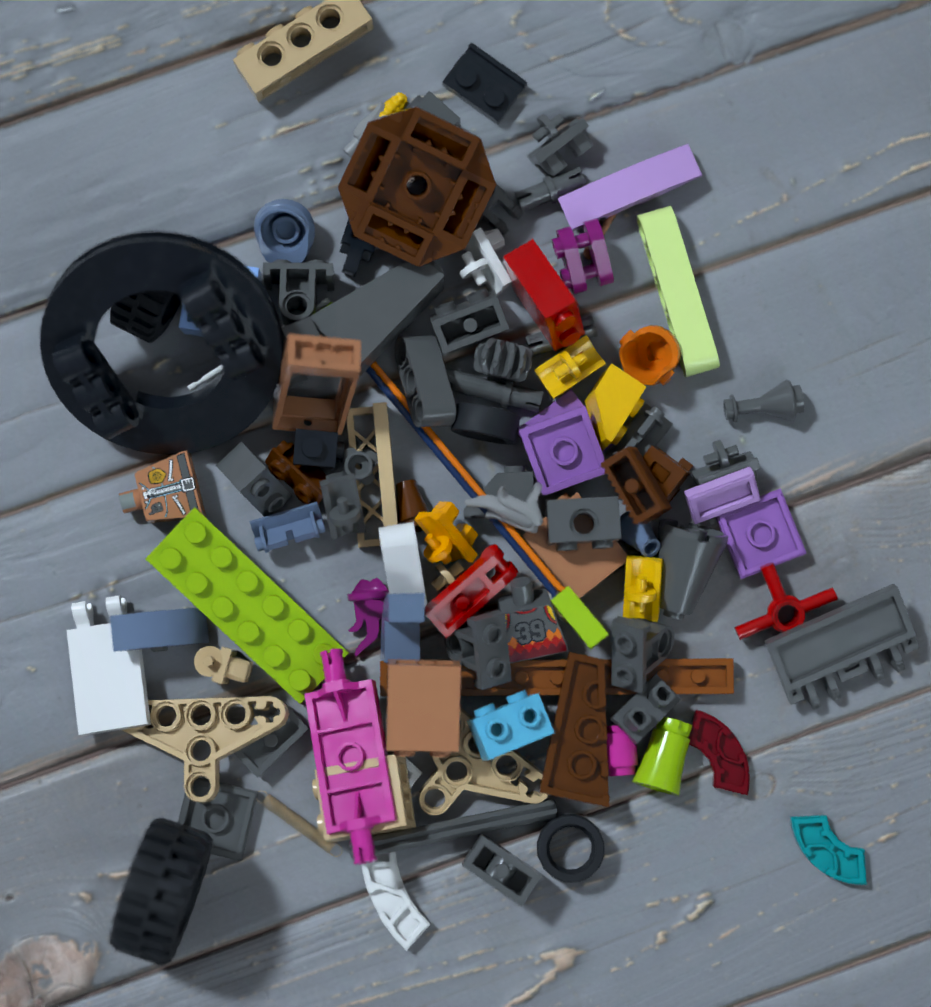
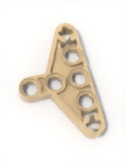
(218, 732)
(480, 776)

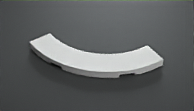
(389, 893)

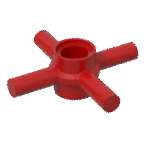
(779, 600)

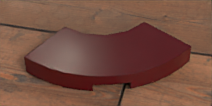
(722, 751)

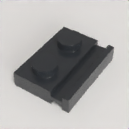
(484, 83)

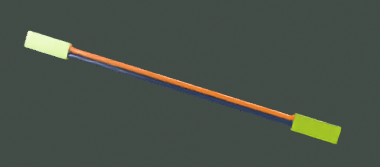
(566, 601)

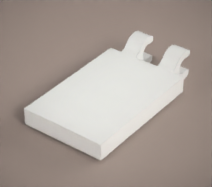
(106, 683)

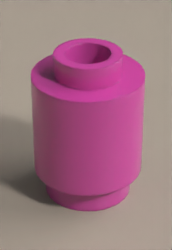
(620, 752)

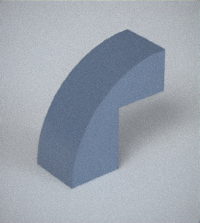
(402, 626)
(158, 629)

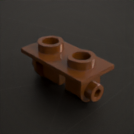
(305, 484)

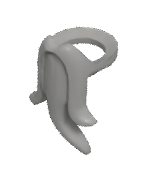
(512, 510)

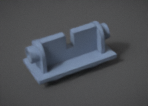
(297, 524)

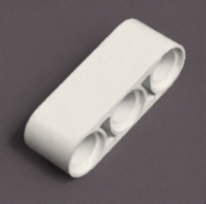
(402, 559)

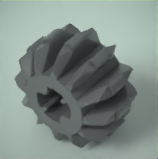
(503, 359)

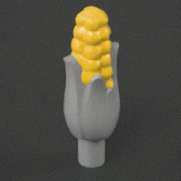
(395, 104)

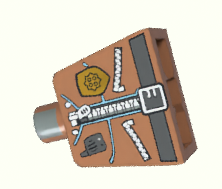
(165, 490)

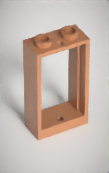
(316, 357)

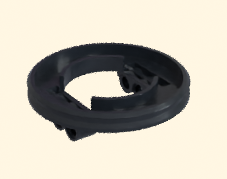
(219, 298)

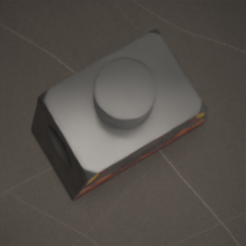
(531, 622)

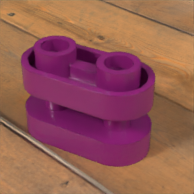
(567, 246)

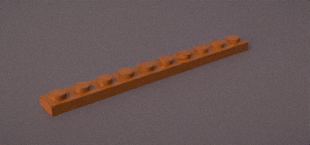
(546, 677)

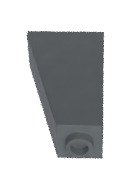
(381, 308)

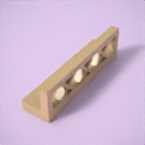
(384, 465)

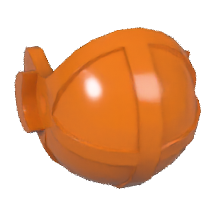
(650, 354)

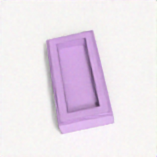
(722, 495)

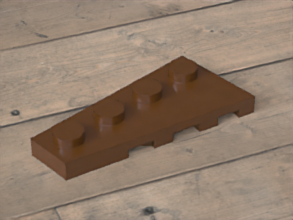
(578, 747)

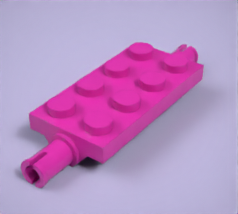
(344, 730)

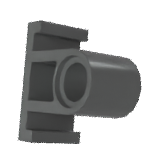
(298, 285)
(254, 480)
(483, 648)
(637, 650)

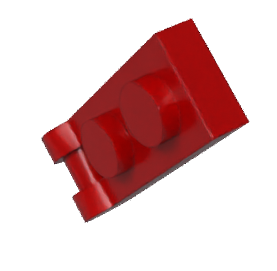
(470, 591)

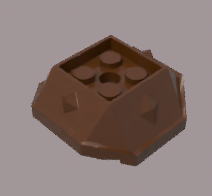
(409, 223)

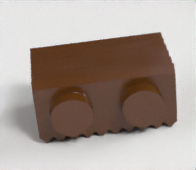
(636, 485)

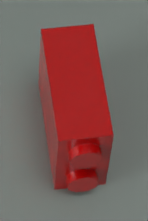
(544, 295)

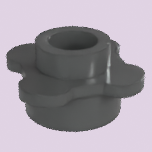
(367, 460)

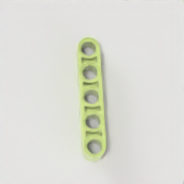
(678, 290)

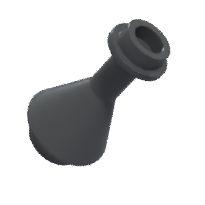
(780, 401)

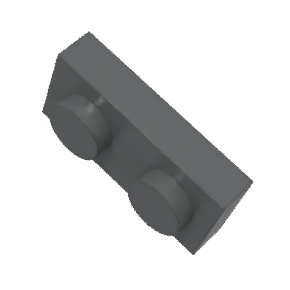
(267, 750)

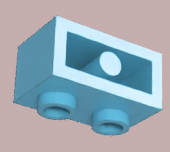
(509, 726)

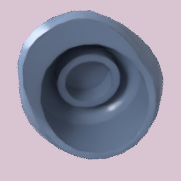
(284, 231)

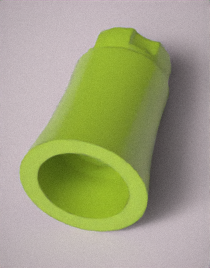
(664, 757)

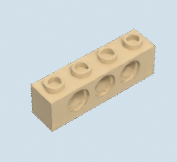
(295, 61)

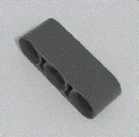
(425, 381)

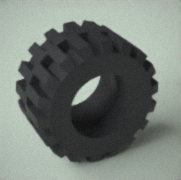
(145, 313)

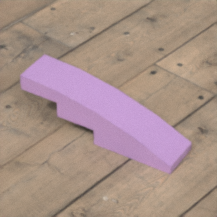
(630, 186)

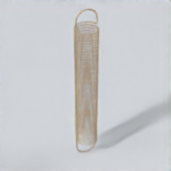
(300, 821)

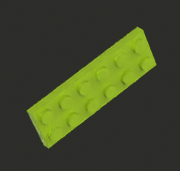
(244, 603)

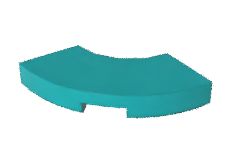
(826, 851)

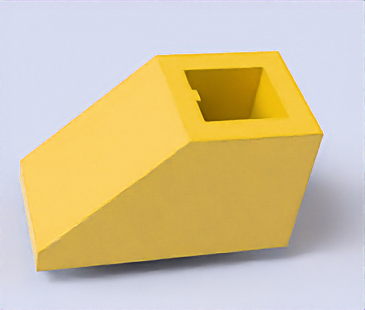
(611, 402)

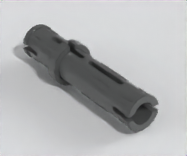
(495, 390)

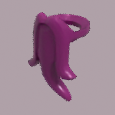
(368, 606)

